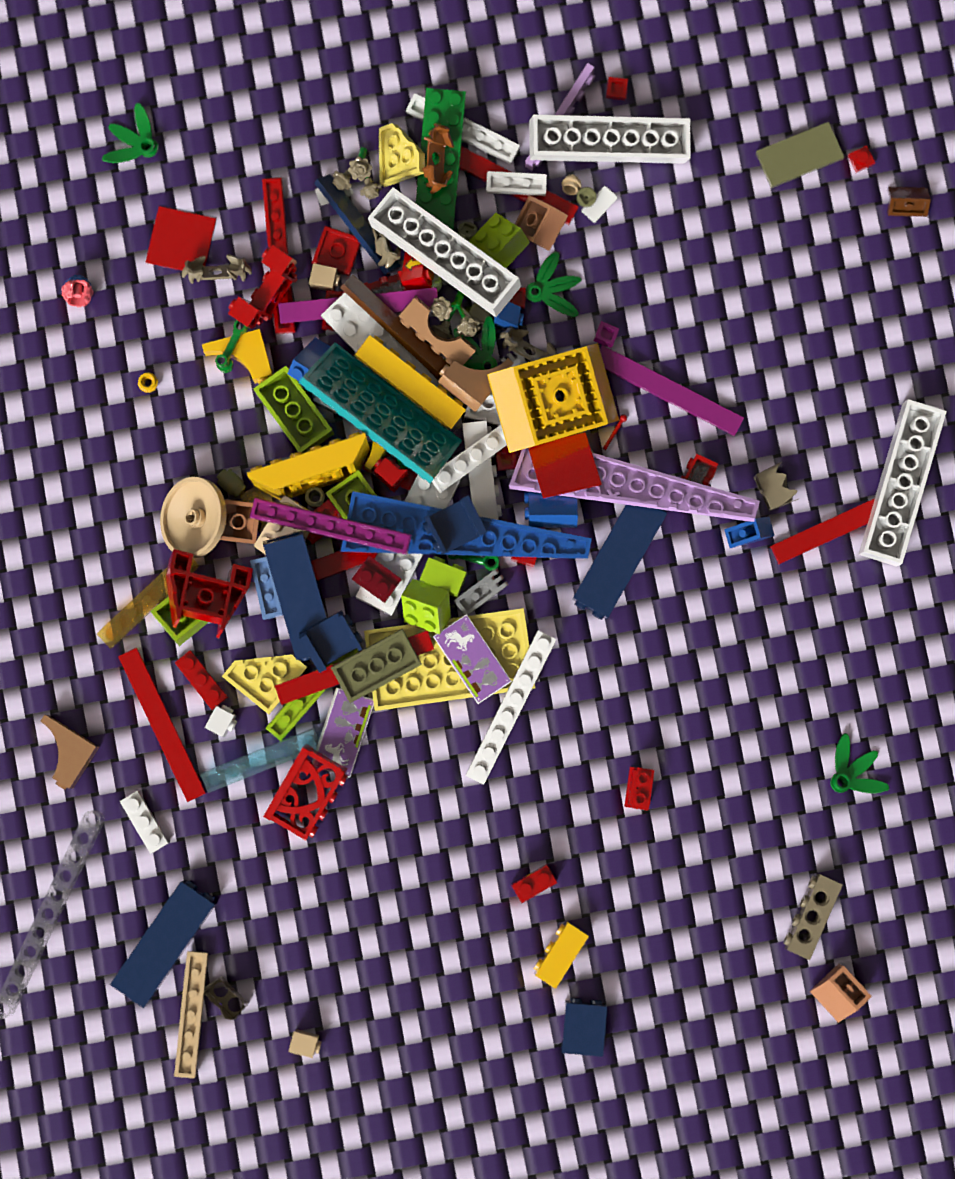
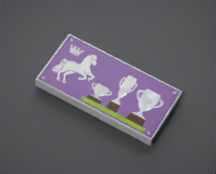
(472, 659)
(344, 730)

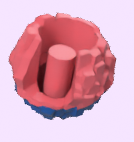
(77, 291)

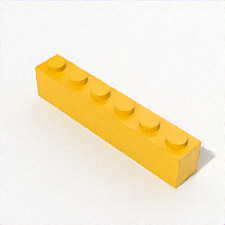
(409, 382)

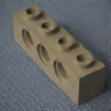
(822, 909)

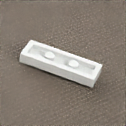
(516, 183)
(144, 822)

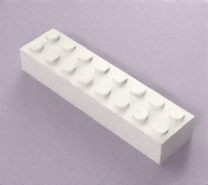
(609, 139)
(444, 252)
(902, 482)
(406, 565)

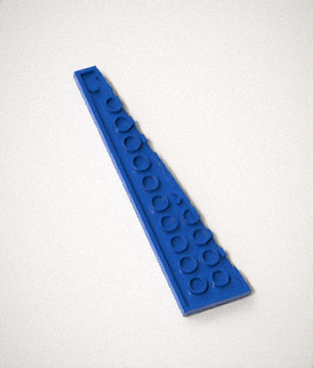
(501, 539)

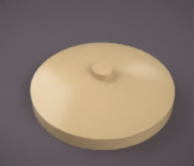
(193, 516)

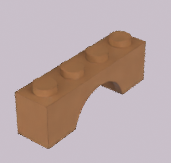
(417, 316)

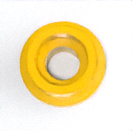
(143, 378)

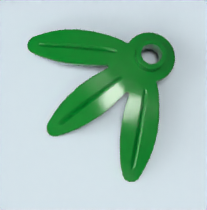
(139, 143)
(556, 285)
(482, 356)
(848, 775)

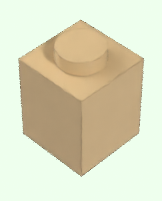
(324, 277)
(305, 1043)

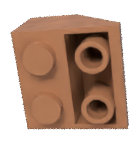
(840, 993)

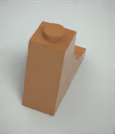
(469, 384)
(73, 750)

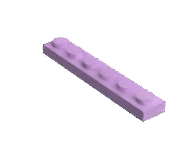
(566, 108)

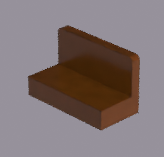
(908, 201)

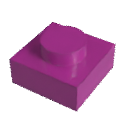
(606, 334)

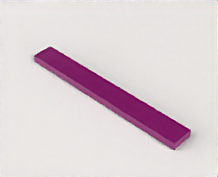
(313, 309)
(670, 391)
(331, 526)

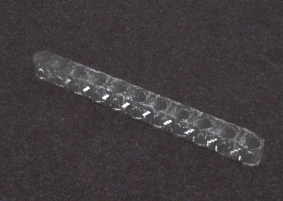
(56, 905)

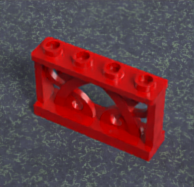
(280, 803)

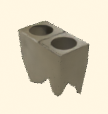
(773, 488)
(227, 1013)

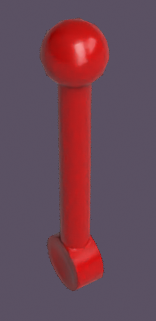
(623, 418)

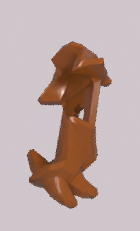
(437, 141)

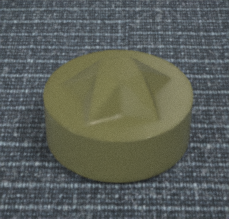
(586, 197)
(467, 230)

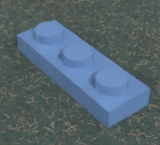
(265, 589)

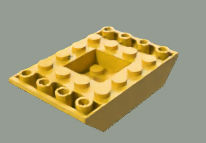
(529, 404)
(312, 469)

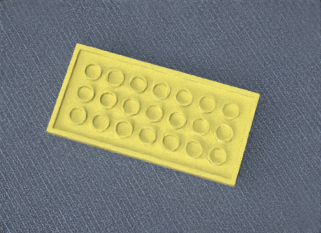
(436, 678)

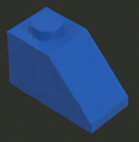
(509, 317)
(749, 532)

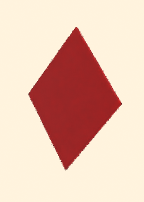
(179, 238)
(564, 465)

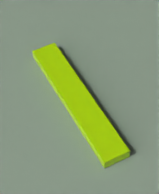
(295, 710)

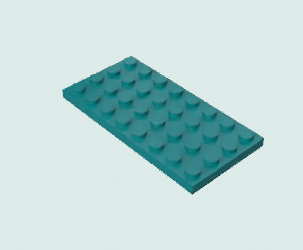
(381, 412)

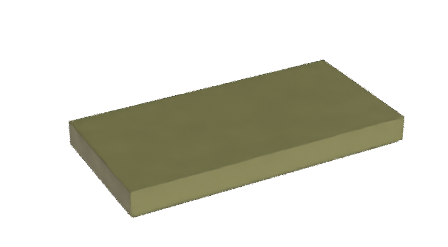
(799, 155)
(376, 666)

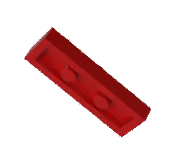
(201, 680)

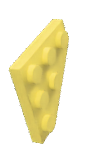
(398, 156)
(258, 678)

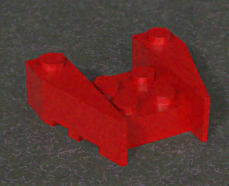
(271, 291)
(202, 595)

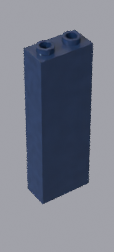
(618, 559)
(295, 586)
(163, 943)

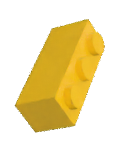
(560, 954)

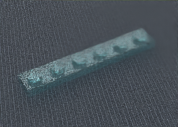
(258, 761)

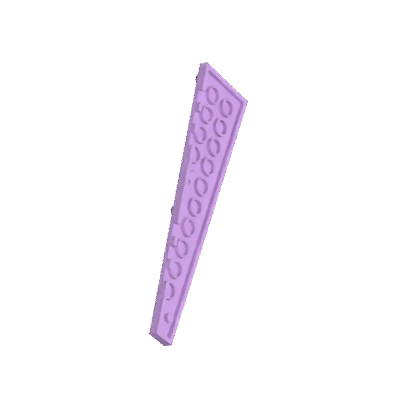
(646, 488)

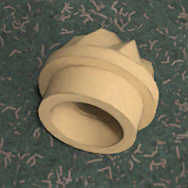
(571, 184)

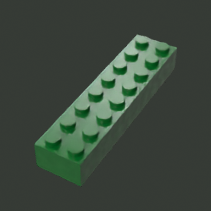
(449, 110)

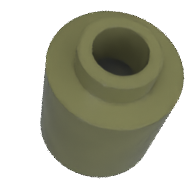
(231, 482)
(315, 491)

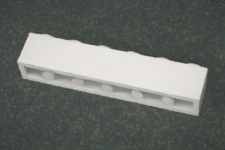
(481, 478)

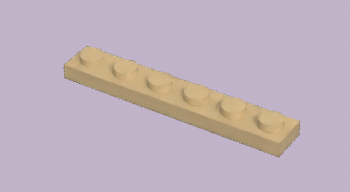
(191, 1014)

